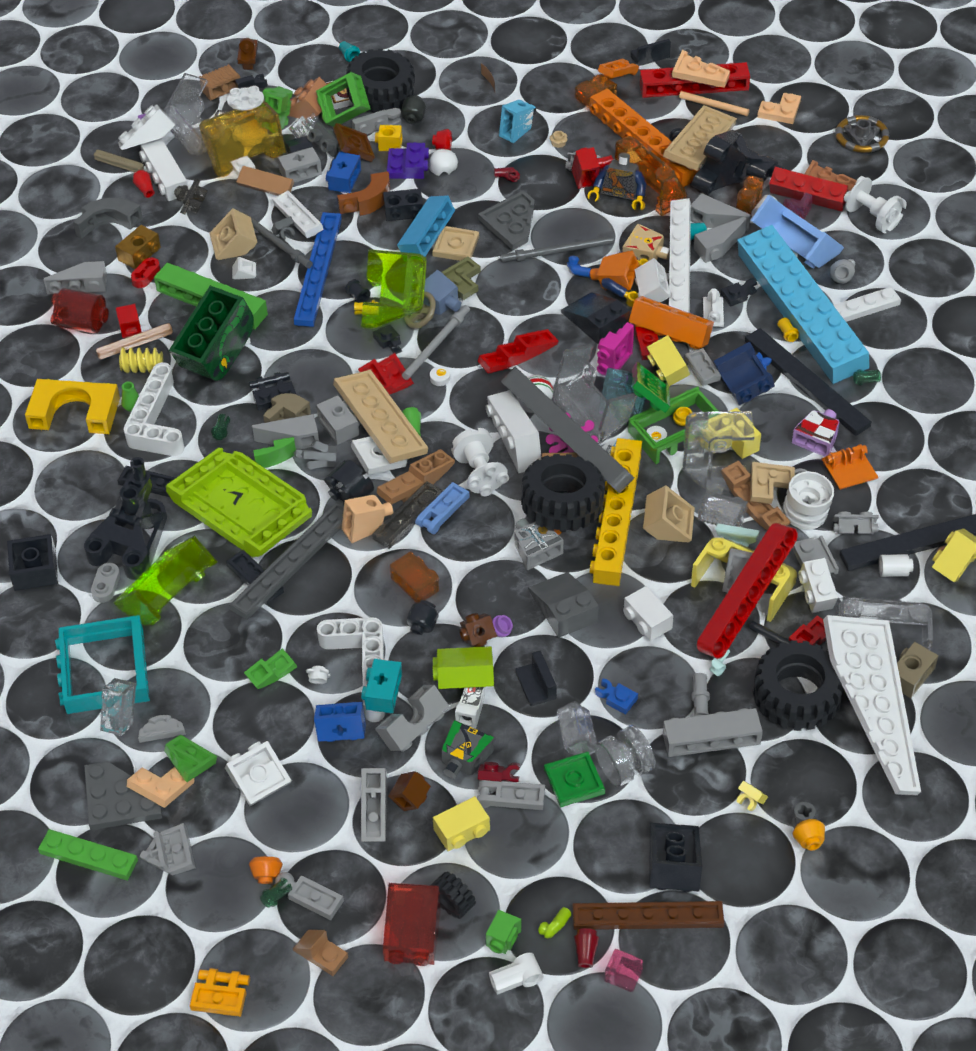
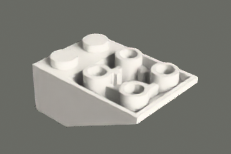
(149, 128)

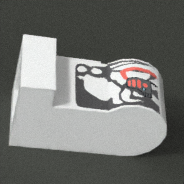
(470, 706)

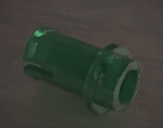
(866, 376)
(219, 431)
(275, 893)

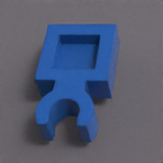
(617, 697)

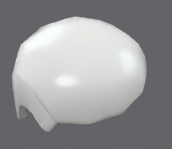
(443, 161)

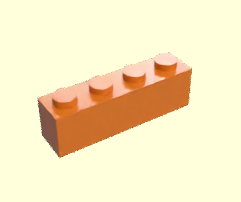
(671, 322)

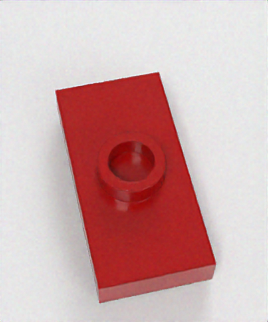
(645, 338)

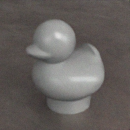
(842, 270)

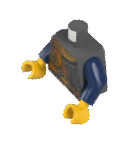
(621, 180)

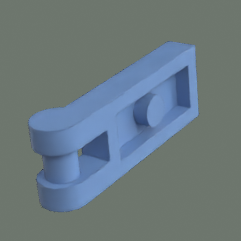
(442, 507)

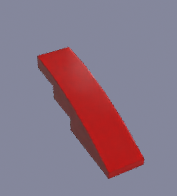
(522, 349)

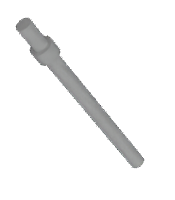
(455, 320)

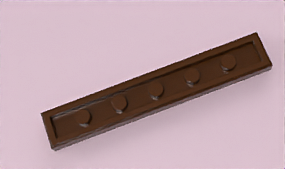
(648, 915)

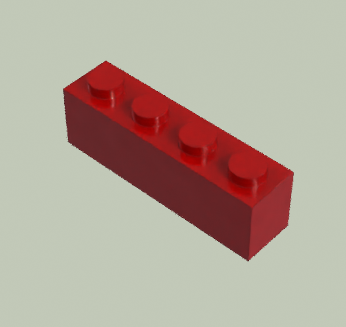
(795, 185)

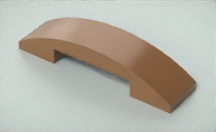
(739, 483)

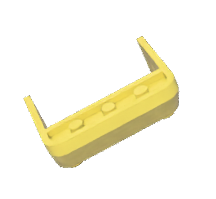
(719, 549)

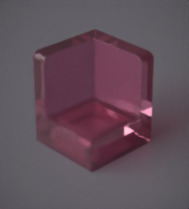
(798, 207)
(623, 970)

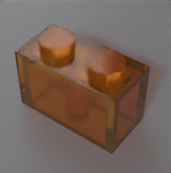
(414, 577)

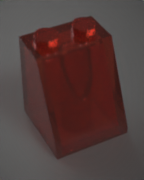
(411, 924)

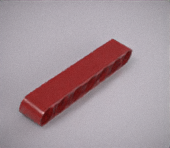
(747, 590)

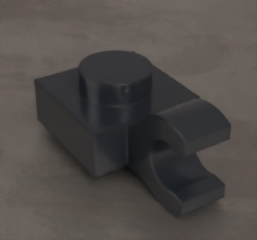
(249, 81)
(737, 294)
(388, 337)

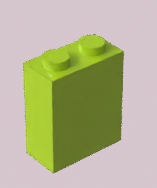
(463, 667)

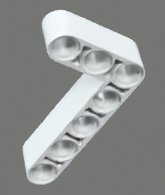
(140, 426)
(355, 633)

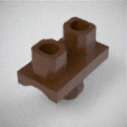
(247, 53)

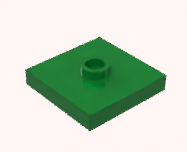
(574, 779)

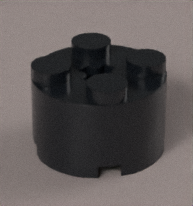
(348, 482)

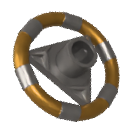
(862, 133)

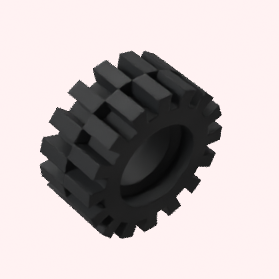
(454, 895)

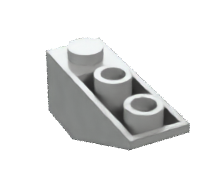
(715, 213)
(82, 277)
(301, 428)

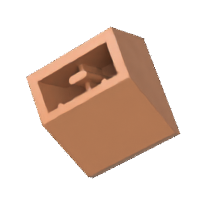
(305, 99)

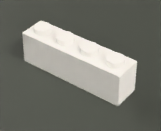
(163, 167)

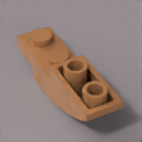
(426, 469)

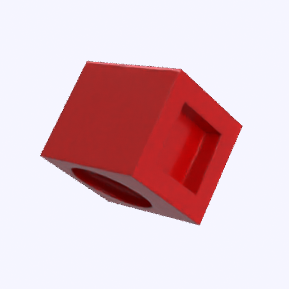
(128, 320)

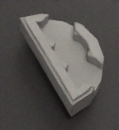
(161, 727)

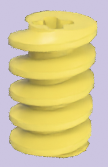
(139, 360)

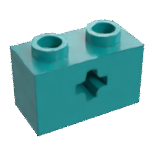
(382, 685)

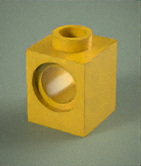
(389, 137)

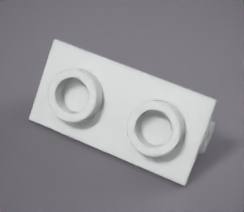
(713, 308)

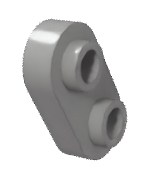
(107, 578)

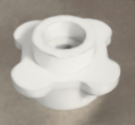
(318, 674)

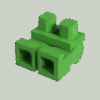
(280, 101)

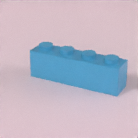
(427, 225)

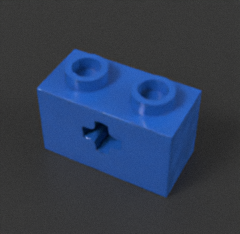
(343, 172)
(340, 721)

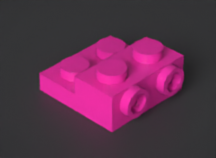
(615, 349)

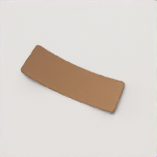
(487, 74)

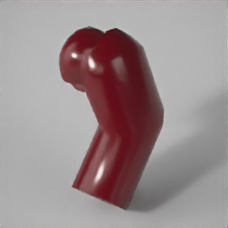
(507, 172)

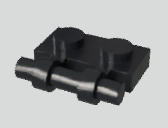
(264, 395)

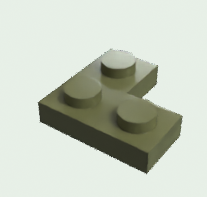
(460, 275)

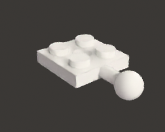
(371, 462)

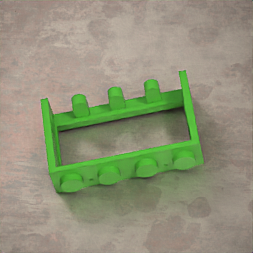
(640, 421)

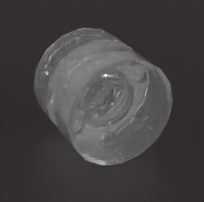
(625, 756)

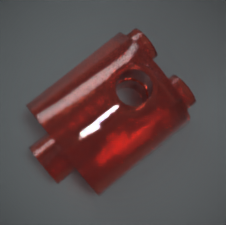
(79, 310)

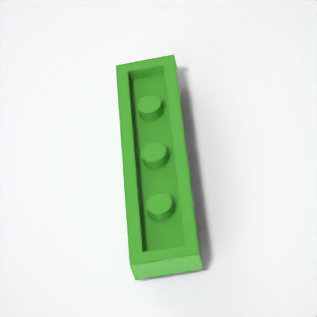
(88, 854)

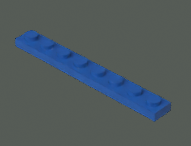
(317, 274)

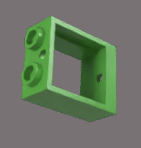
(358, 95)

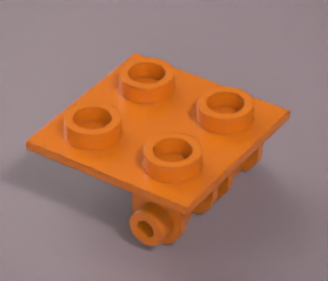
(850, 467)

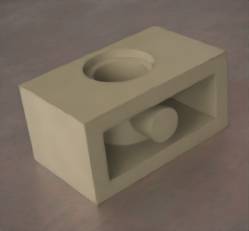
(915, 667)

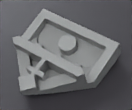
(170, 851)

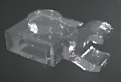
(302, 126)

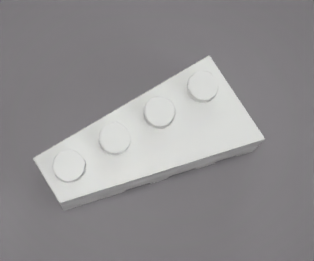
(515, 429)

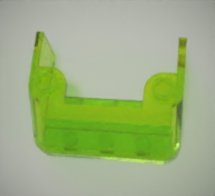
(165, 579)

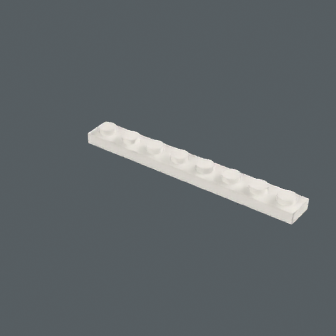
(680, 254)

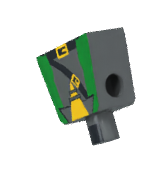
(465, 749)

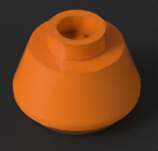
(265, 868)

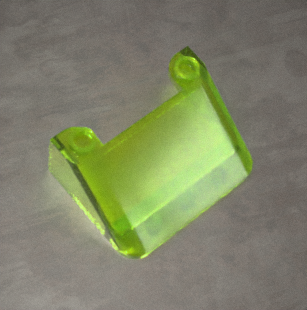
(401, 286)

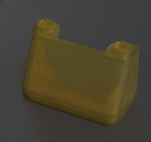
(241, 135)

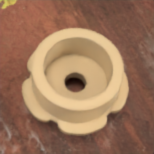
(558, 139)

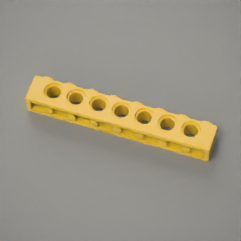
(616, 517)

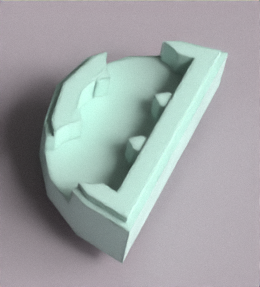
(737, 534)

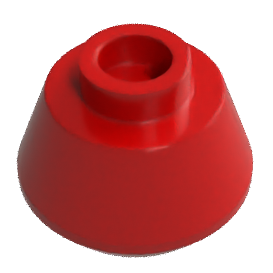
(442, 139)

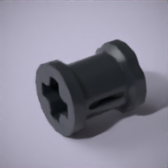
(357, 291)

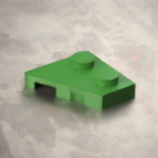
(189, 757)

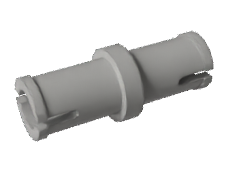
(700, 695)

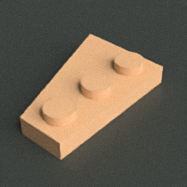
(695, 70)

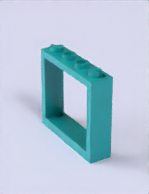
(93, 632)

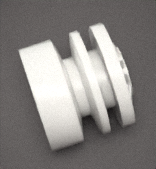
(808, 500)

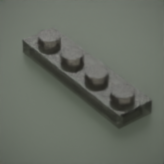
(405, 516)

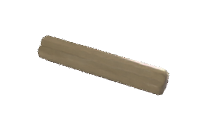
(118, 161)

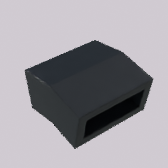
(298, 144)

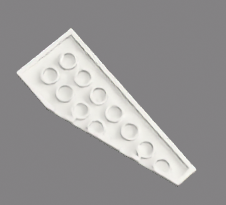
(869, 673)

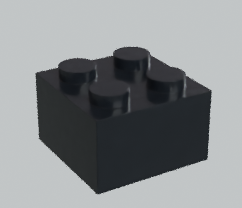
(32, 562)

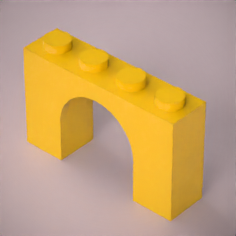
(51, 394)

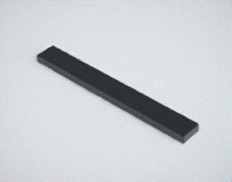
(808, 381)
(905, 543)

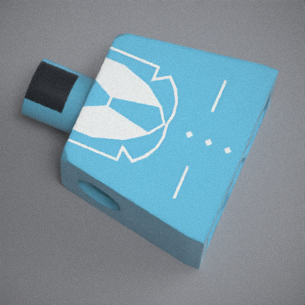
(516, 120)

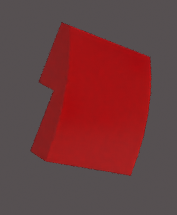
(388, 373)

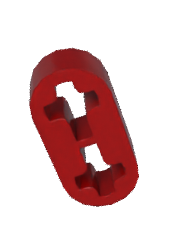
(145, 272)

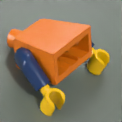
(618, 274)

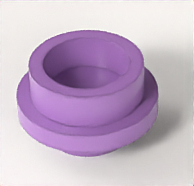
(502, 625)

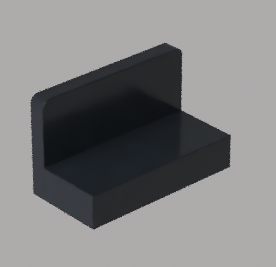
(651, 52)
(537, 680)

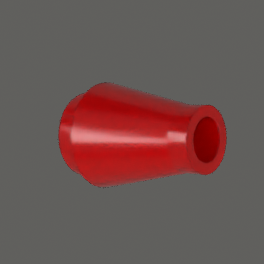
(143, 182)

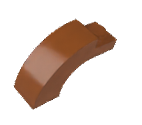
(366, 200)

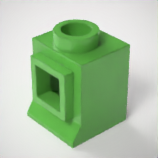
(503, 932)

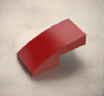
(812, 632)

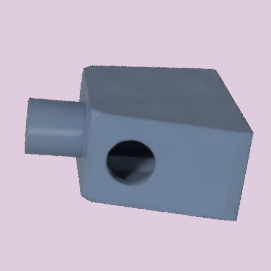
(444, 292)

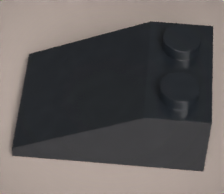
(597, 315)
(675, 857)

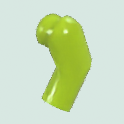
(556, 925)

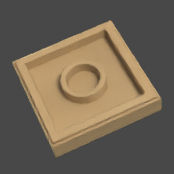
(455, 243)

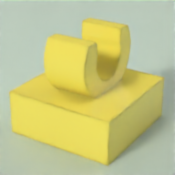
(751, 793)

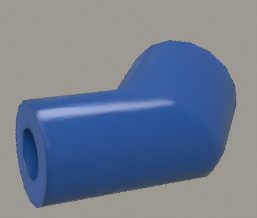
(576, 269)

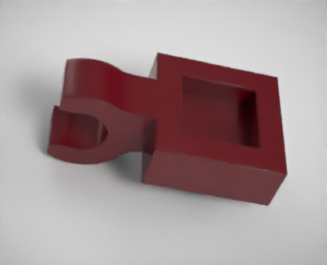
(493, 772)

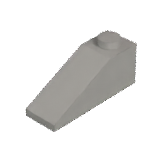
(718, 240)
(373, 804)

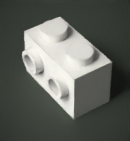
(652, 281)
(818, 585)
(648, 613)

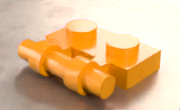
(217, 998)

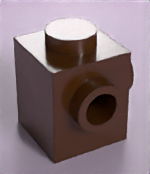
(409, 791)

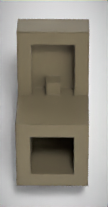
(287, 406)

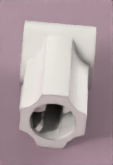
(522, 971)

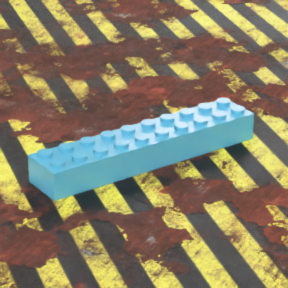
(803, 303)

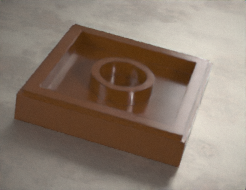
(353, 142)

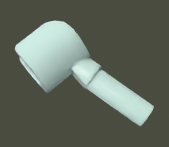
(718, 666)

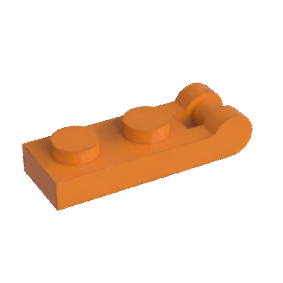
(618, 68)

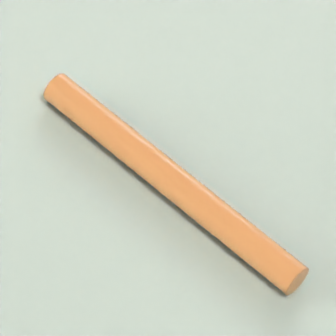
(713, 103)

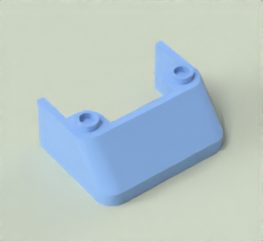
(797, 233)

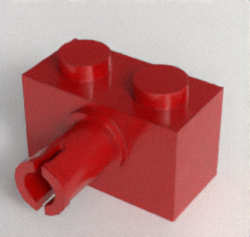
(587, 166)

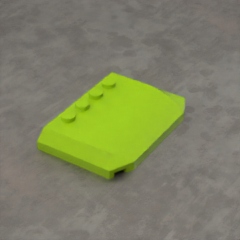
(260, 517)

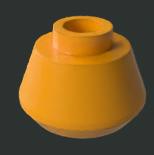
(809, 834)

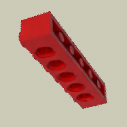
(661, 83)

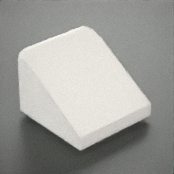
(243, 269)

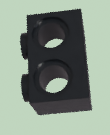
(402, 204)

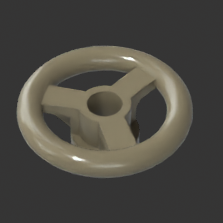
(424, 314)

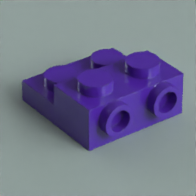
(408, 161)

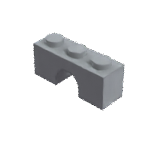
(427, 708)

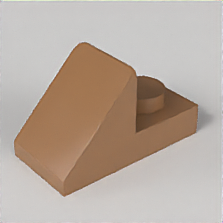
(320, 951)

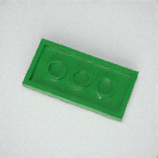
(651, 387)

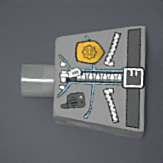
(536, 543)

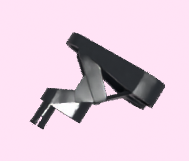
(722, 161)
(133, 509)

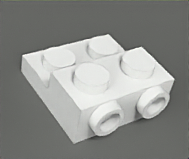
(257, 772)

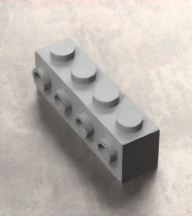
(712, 732)

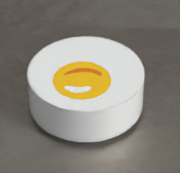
(439, 376)
(657, 433)

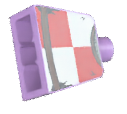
(817, 432)

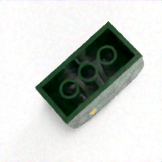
(213, 334)

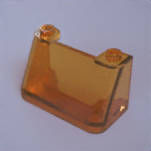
(655, 171)

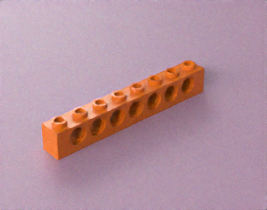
(627, 122)

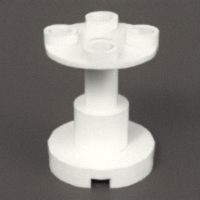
(245, 98)
(887, 212)
(474, 449)

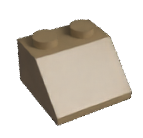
(233, 235)
(668, 516)

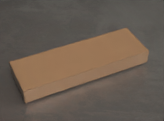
(264, 181)

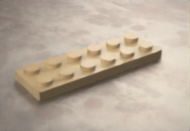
(692, 140)
(380, 416)

